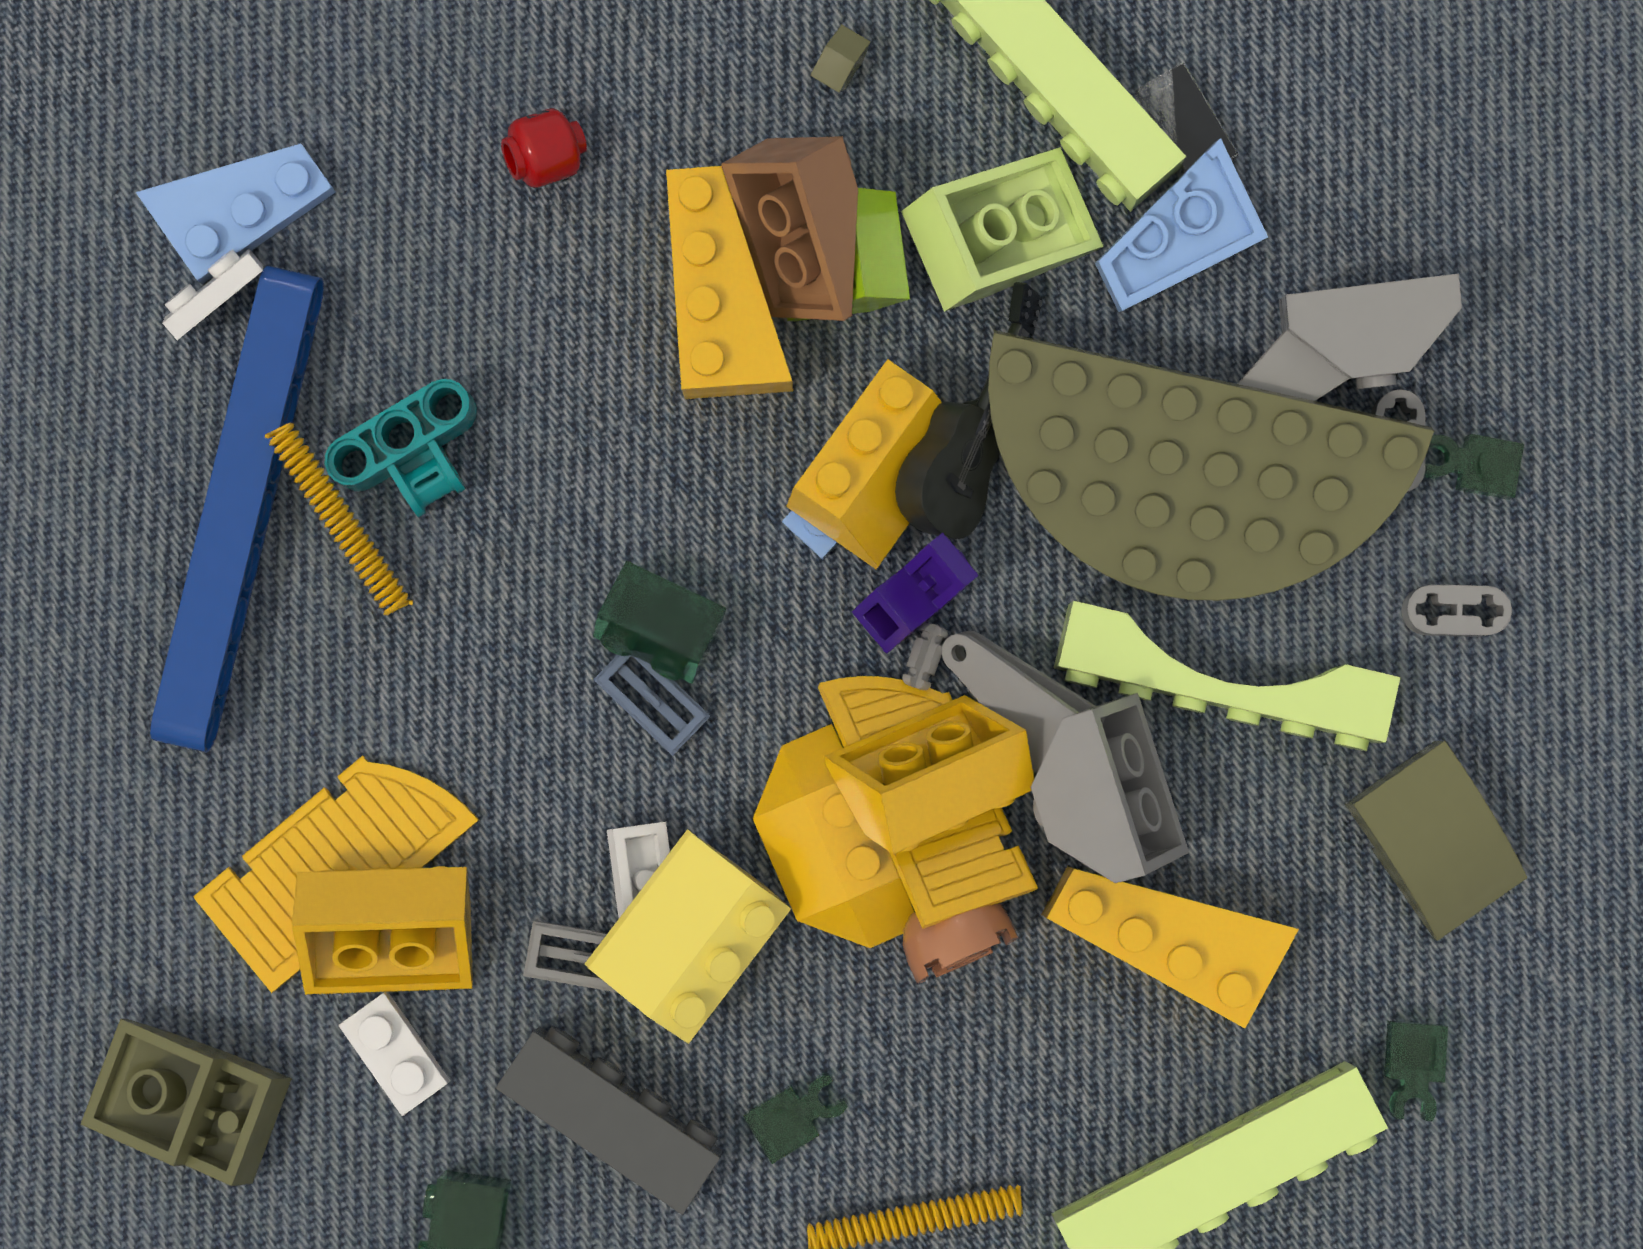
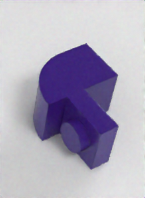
(915, 593)

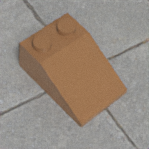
(799, 223)

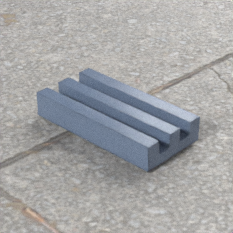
(686, 730)

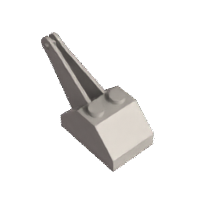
(1354, 334)
(1095, 765)

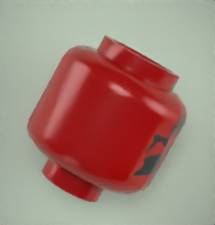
(543, 148)

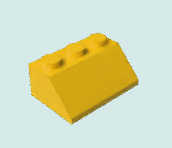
(855, 474)
(932, 773)
(383, 930)

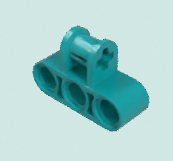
(422, 467)

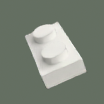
(192, 306)
(635, 857)
(394, 1053)

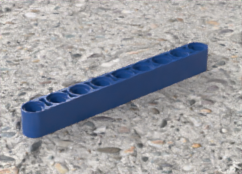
(236, 510)

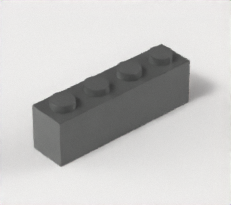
(610, 1118)

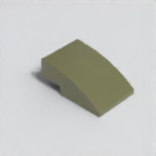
(1437, 839)
(186, 1102)

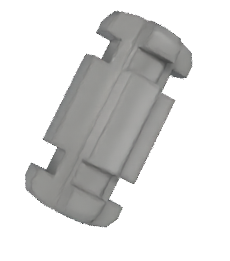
(925, 656)

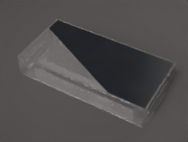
(1183, 114)

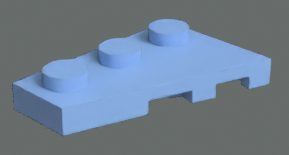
(235, 205)
(1183, 232)

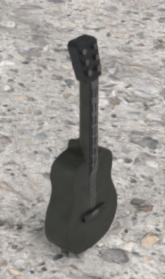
(949, 470)

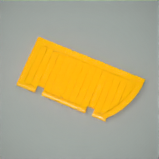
(379, 822)
(958, 866)

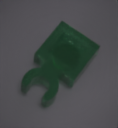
(1482, 465)
(1416, 1057)
(786, 1120)

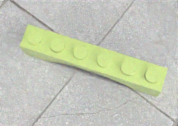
(1113, 648)

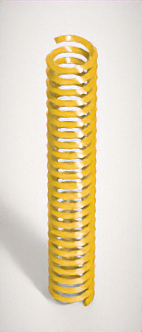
(313, 478)
(916, 1218)

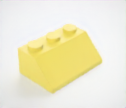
(687, 936)

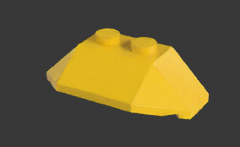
(819, 852)

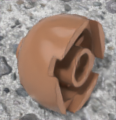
(955, 940)

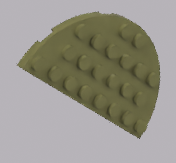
(1188, 475)

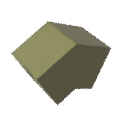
(841, 59)

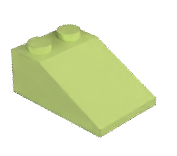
(1000, 227)

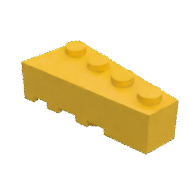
(720, 306)
(1186, 944)

